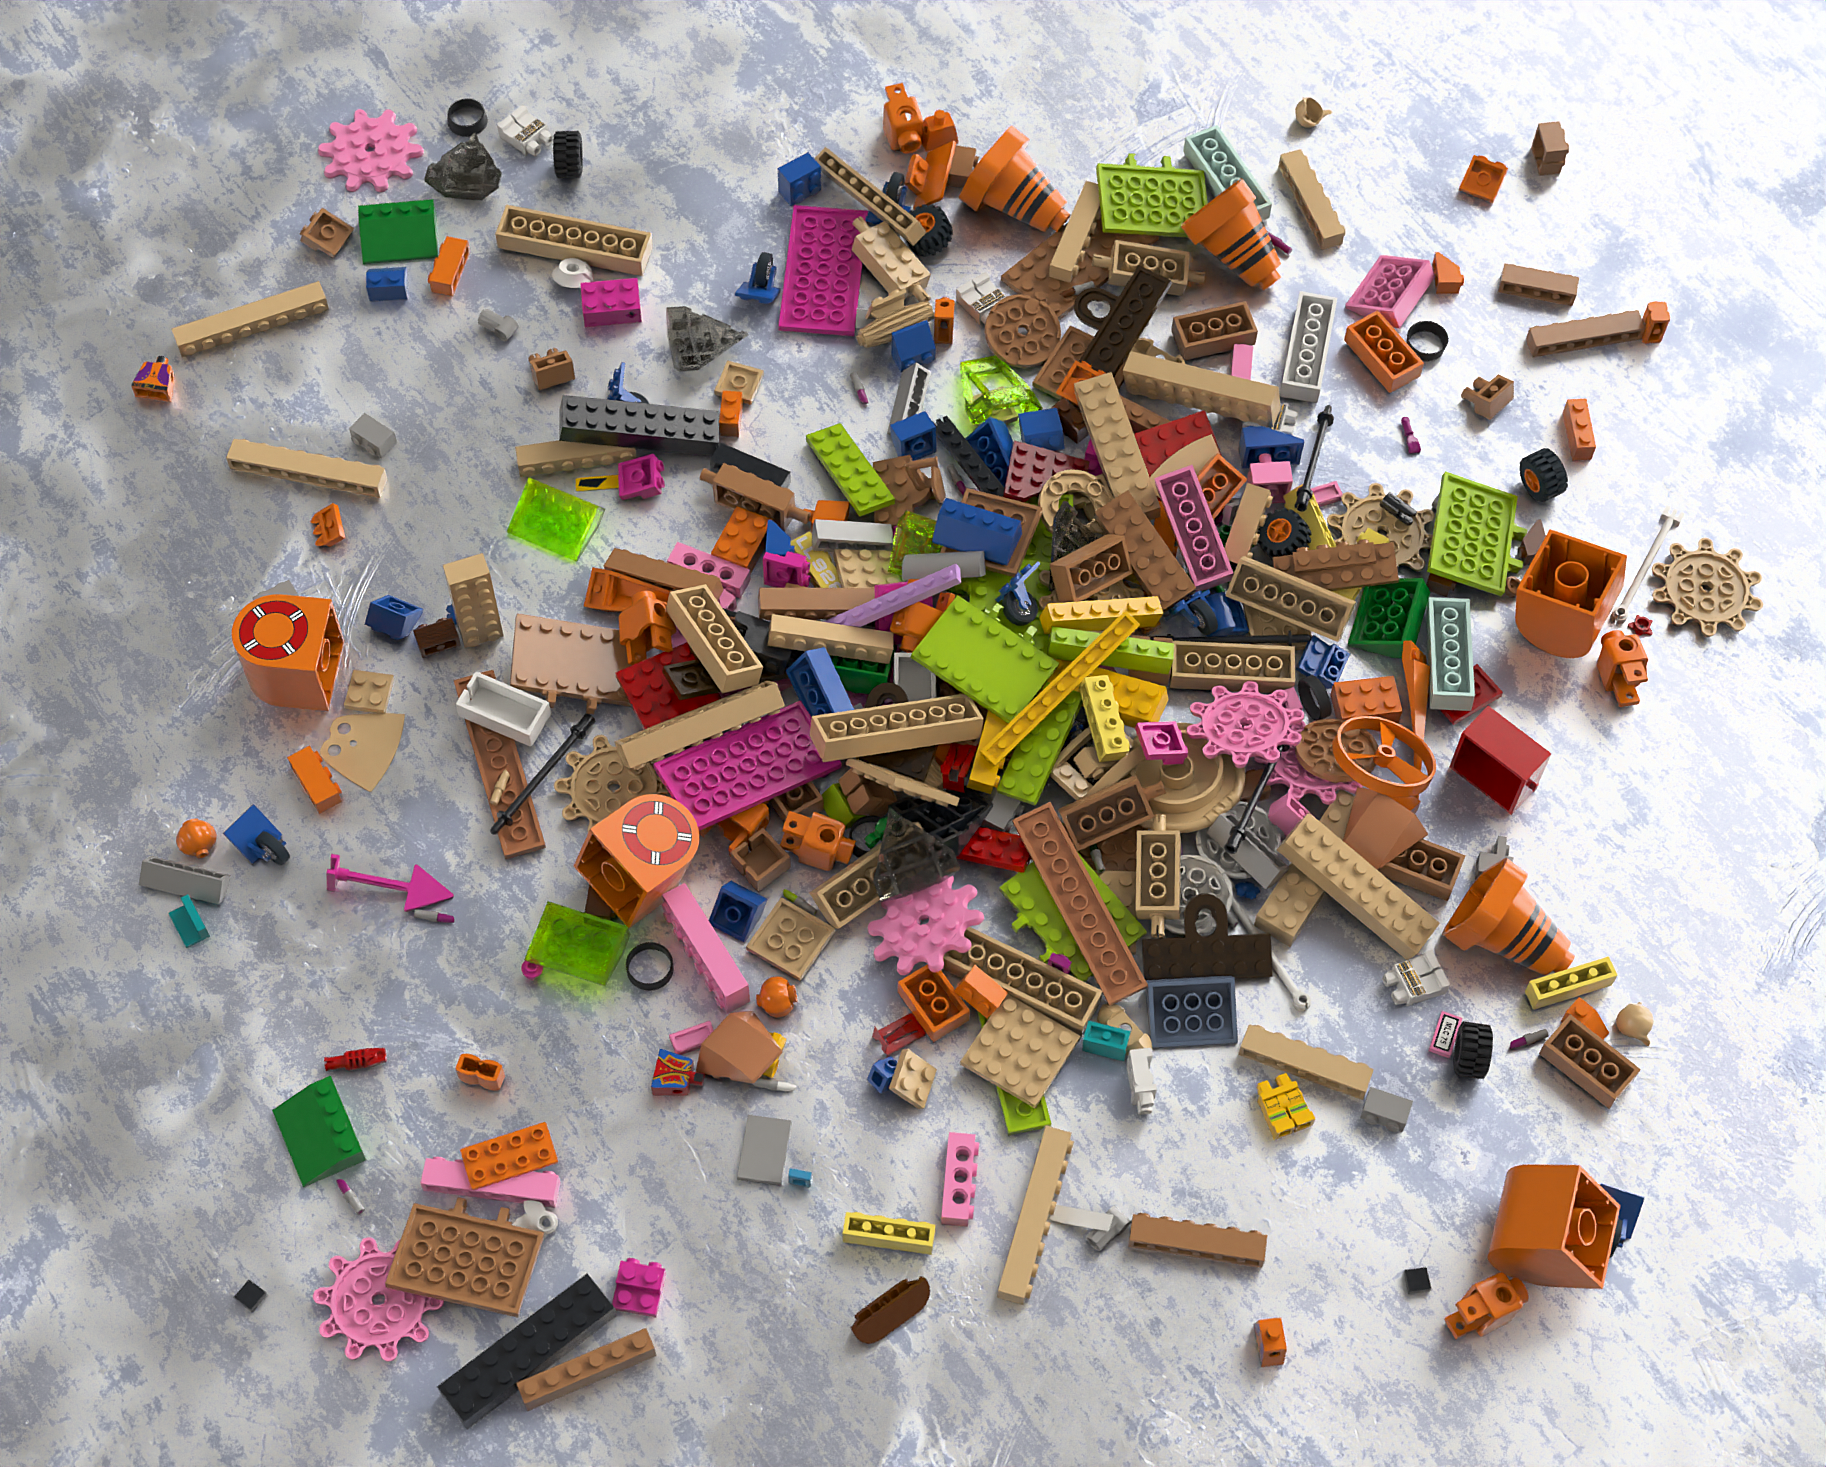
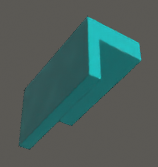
(189, 923)
(1105, 1041)

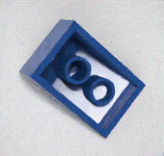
(1262, 440)

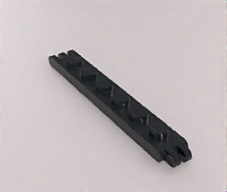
(967, 458)

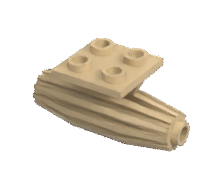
(890, 317)

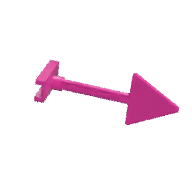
(421, 891)

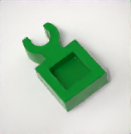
(877, 835)

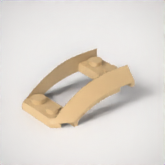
(1076, 784)

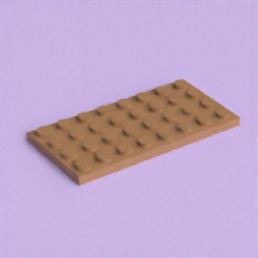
(1032, 277)

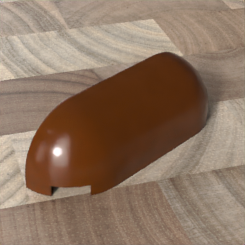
(891, 1310)

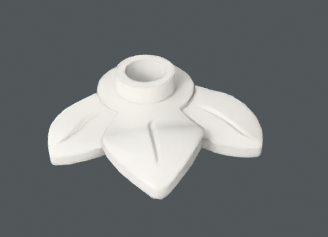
(535, 1216)

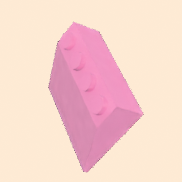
(1392, 288)

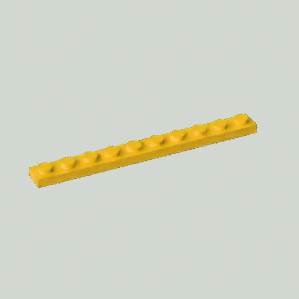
(1059, 688)

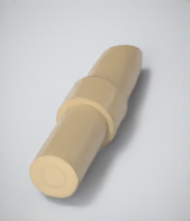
(499, 788)

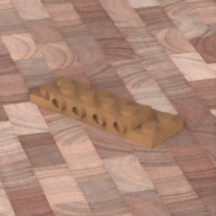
(1343, 565)

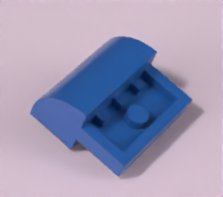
(1229, 615)
(1323, 661)

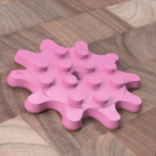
(377, 166)
(1229, 711)
(1300, 781)
(929, 941)
(354, 1308)

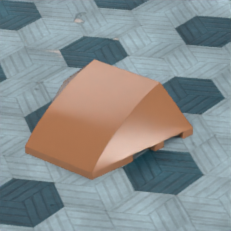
(1381, 827)
(738, 1049)

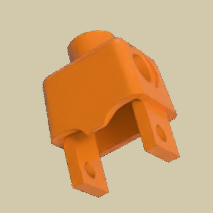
(899, 131)
(917, 620)
(645, 626)
(1631, 657)
(743, 825)
(817, 840)
(1491, 1296)

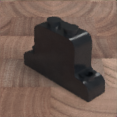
(755, 633)

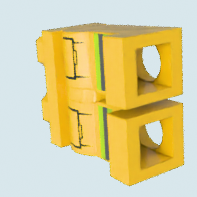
(1284, 1107)

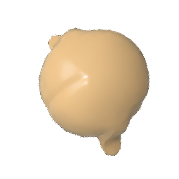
(1310, 112)
(1635, 1022)

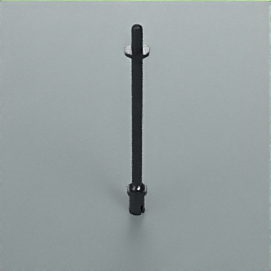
(1304, 493)
(1245, 639)
(577, 732)
(1238, 832)

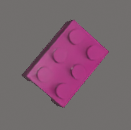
(610, 302)

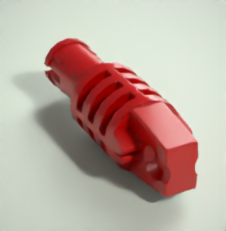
(357, 1059)

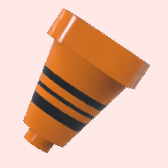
(1015, 185)
(1236, 235)
(1508, 922)

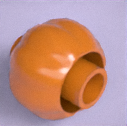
(196, 838)
(777, 997)

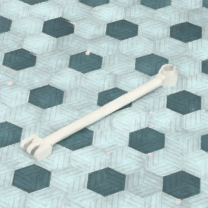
(1670, 520)
(1296, 993)

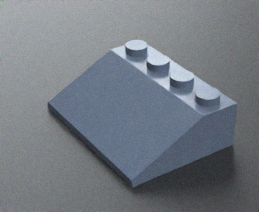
(1192, 1011)

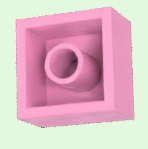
(1271, 476)

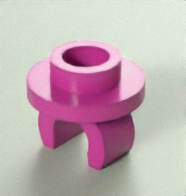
(531, 970)

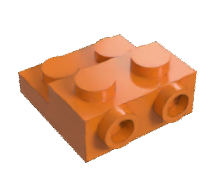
(1483, 178)
(1077, 373)

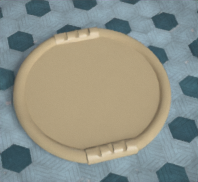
(1194, 790)

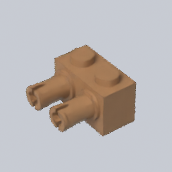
(551, 369)
(1492, 395)

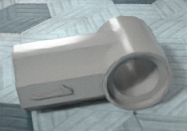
(501, 326)
(1099, 1238)

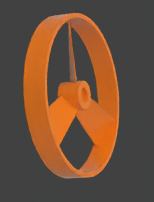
(1386, 757)

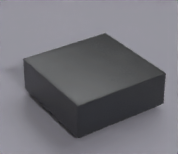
(1417, 1280)
(250, 1295)

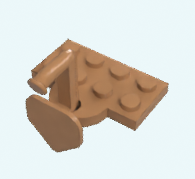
(908, 486)

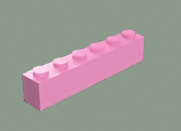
(452, 1178)

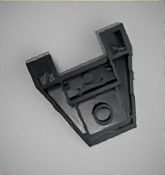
(948, 824)

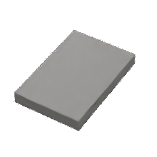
(764, 1150)

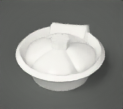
(572, 273)

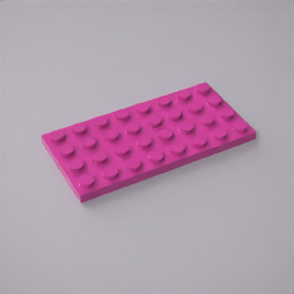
(821, 272)
(745, 766)

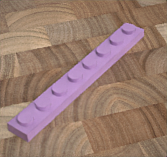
(899, 598)

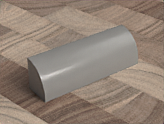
(910, 393)
(851, 535)
(920, 565)
(1252, 852)
(184, 879)

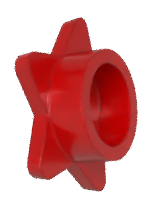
(1645, 622)

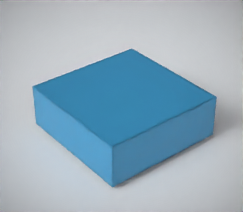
(800, 1177)

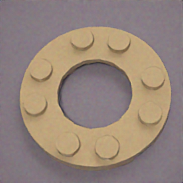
(1072, 481)

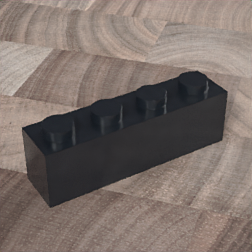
(749, 464)

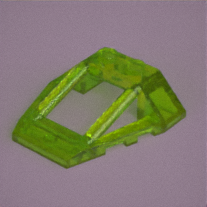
(997, 399)

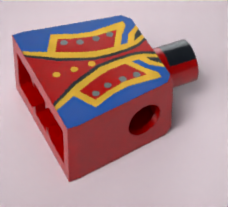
(674, 1075)

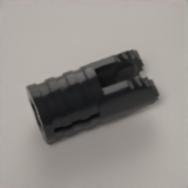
(1398, 508)

